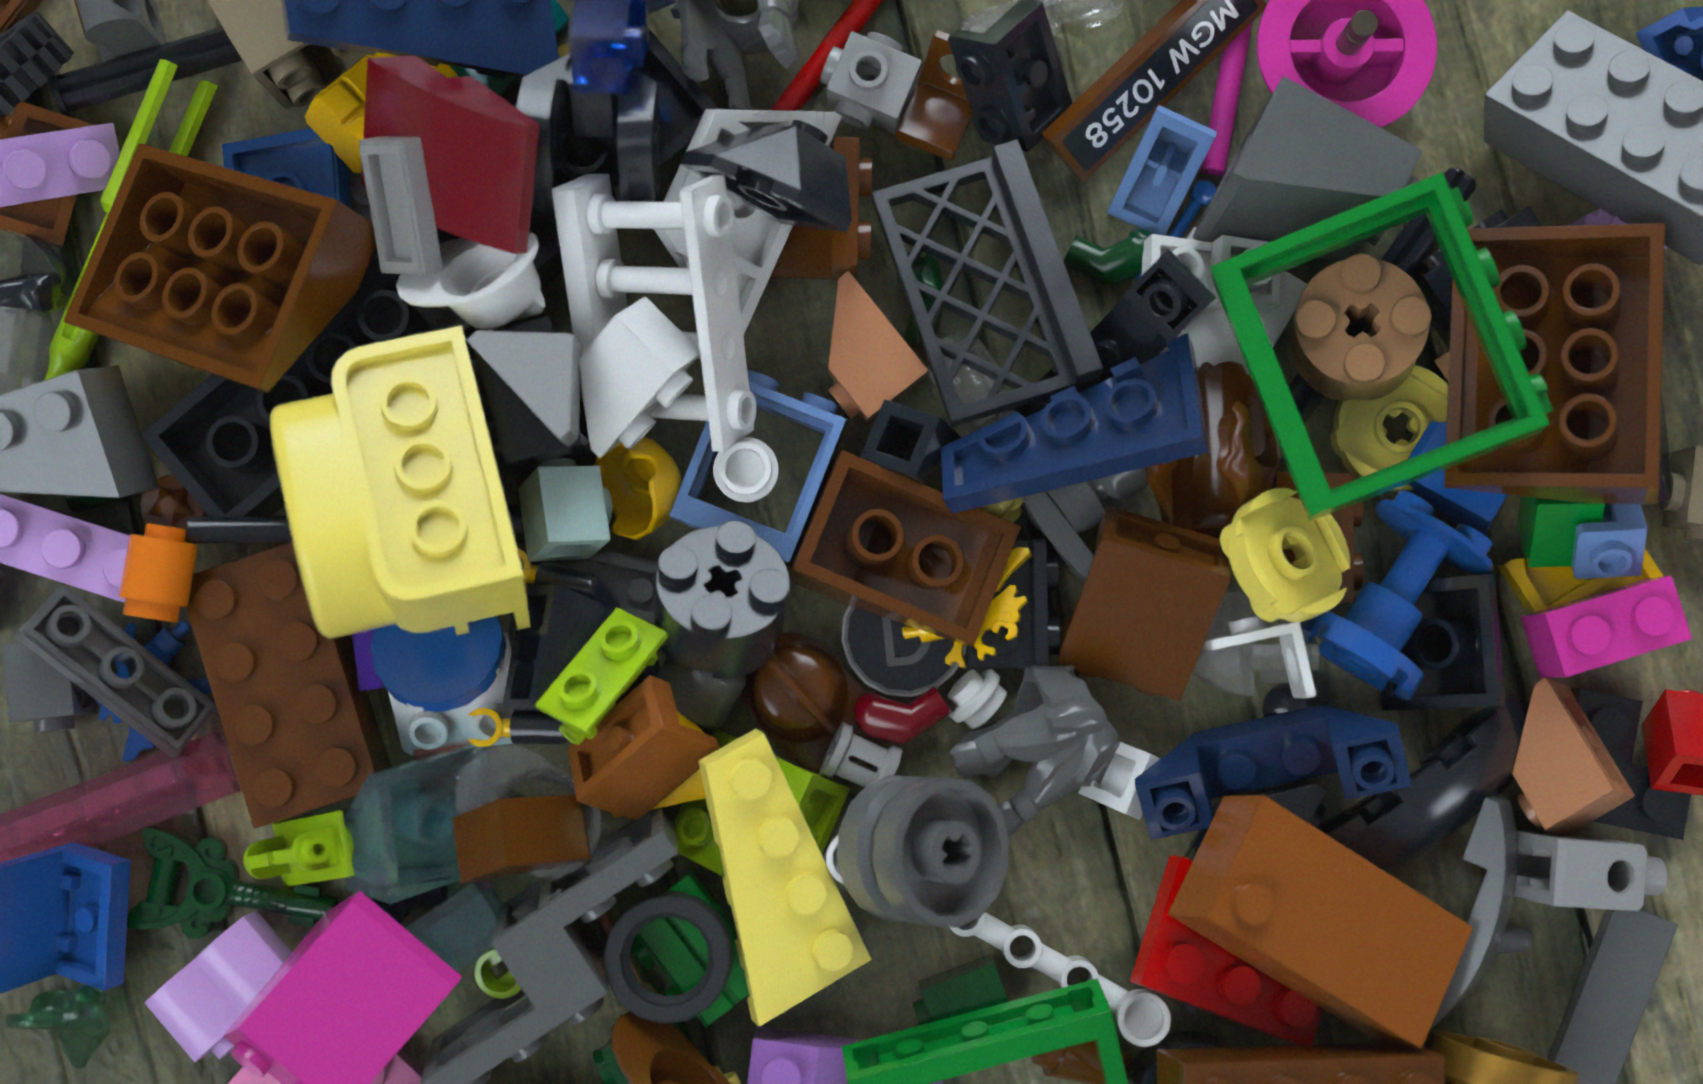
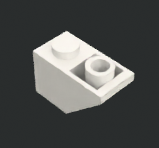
(629, 371)

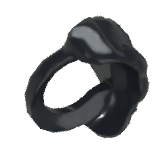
(39, 282)

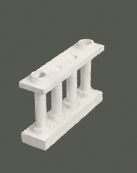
(599, 283)

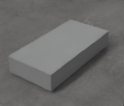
(400, 205)

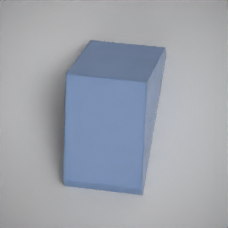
(1161, 171)

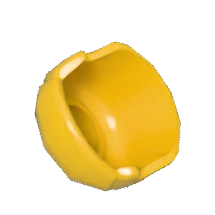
(641, 486)

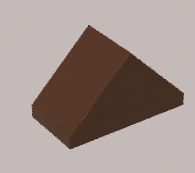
(520, 836)

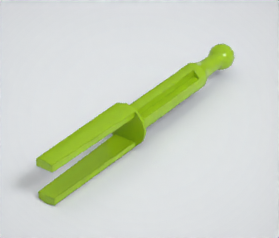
(73, 345)

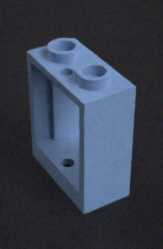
(810, 412)

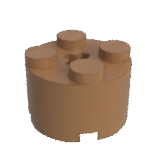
(1355, 294)

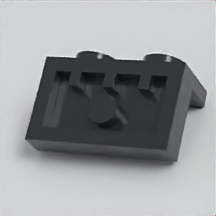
(1012, 76)
(1037, 632)

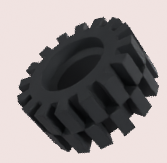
(28, 58)

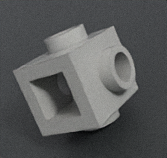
(870, 81)

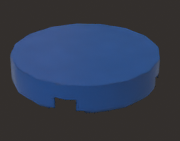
(438, 666)

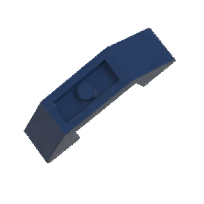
(1268, 753)

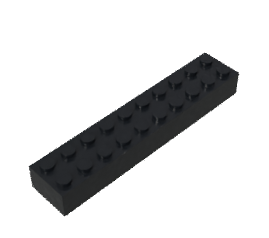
(221, 430)

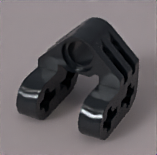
(632, 117)

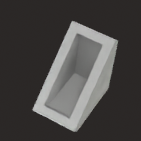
(541, 372)

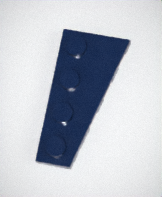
(470, 34)
(1117, 426)

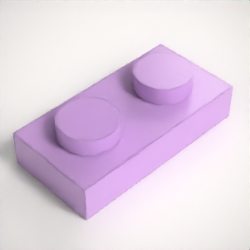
(56, 163)

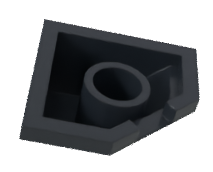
(781, 174)

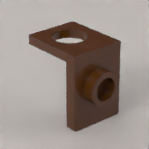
(937, 108)

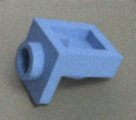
(1611, 546)

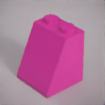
(342, 1000)

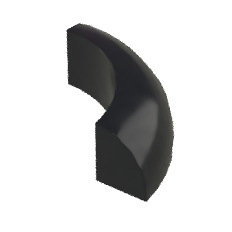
(1444, 794)

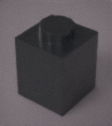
(909, 443)

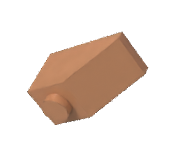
(868, 356)
(1564, 764)

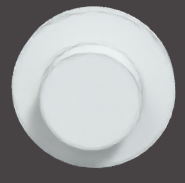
(746, 470)
(976, 697)

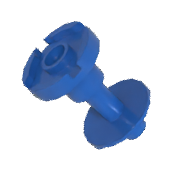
(1384, 615)

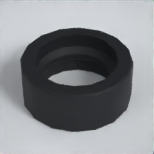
(657, 1006)

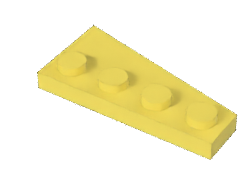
(781, 894)

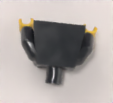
(563, 614)

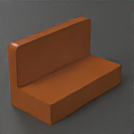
(637, 753)

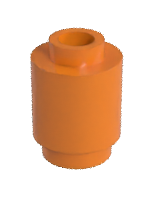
(158, 573)

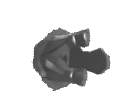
(726, 35)
(1050, 725)

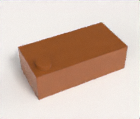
(1321, 920)

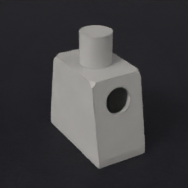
(1586, 871)

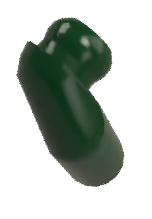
(1110, 264)

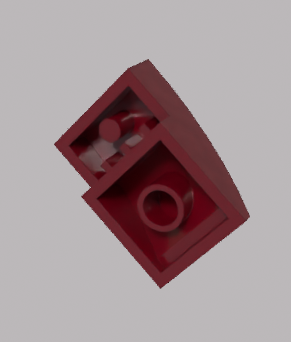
(472, 143)

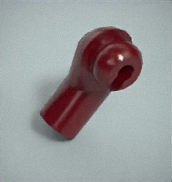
(896, 720)

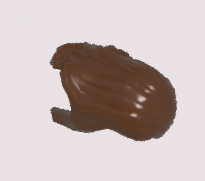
(1241, 459)

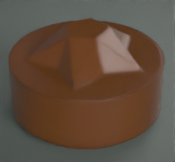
(169, 504)

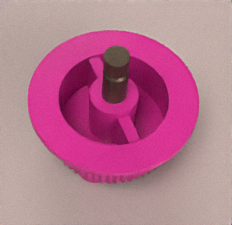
(1352, 52)

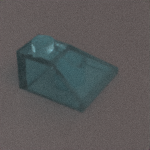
(406, 827)

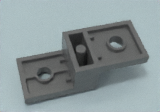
(552, 954)

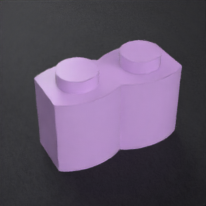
(218, 986)

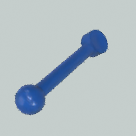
(1200, 197)

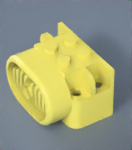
(398, 493)

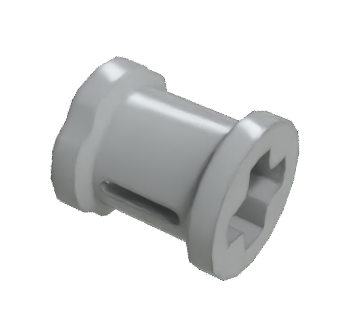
(848, 744)

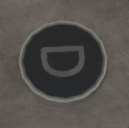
(889, 661)

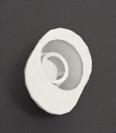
(479, 284)

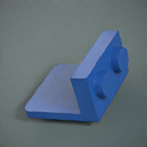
(64, 917)

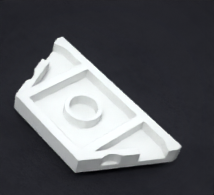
(755, 235)

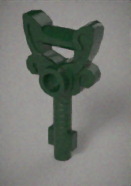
(212, 888)

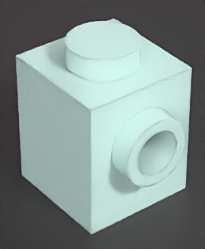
(564, 511)

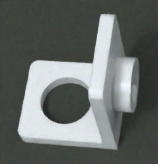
(1291, 643)

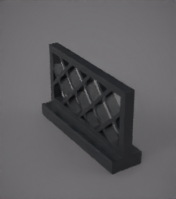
(1039, 267)

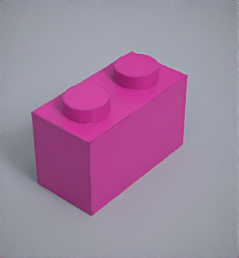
(1606, 627)

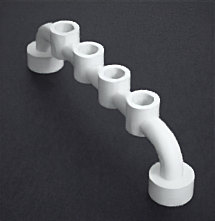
(1137, 1013)

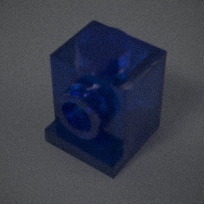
(607, 43)

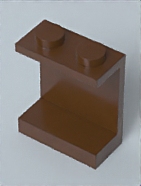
(1145, 604)

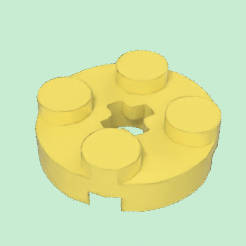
(1359, 428)
(1257, 560)

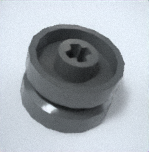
(923, 850)

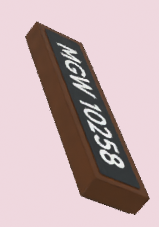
(1146, 78)

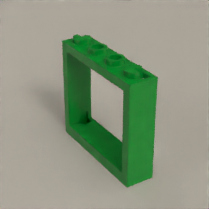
(1474, 278)
(991, 1039)

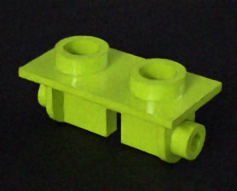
(601, 674)
(303, 851)

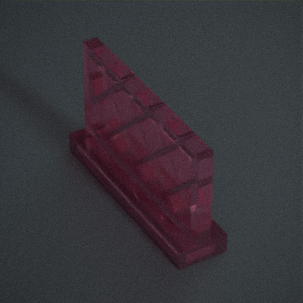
(122, 800)

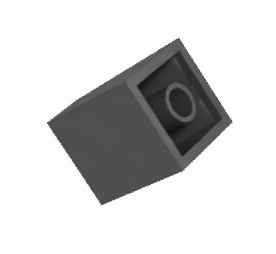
(1304, 166)

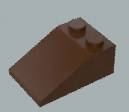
(902, 551)

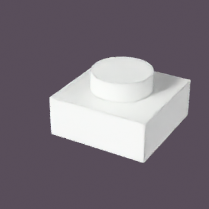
(1118, 784)

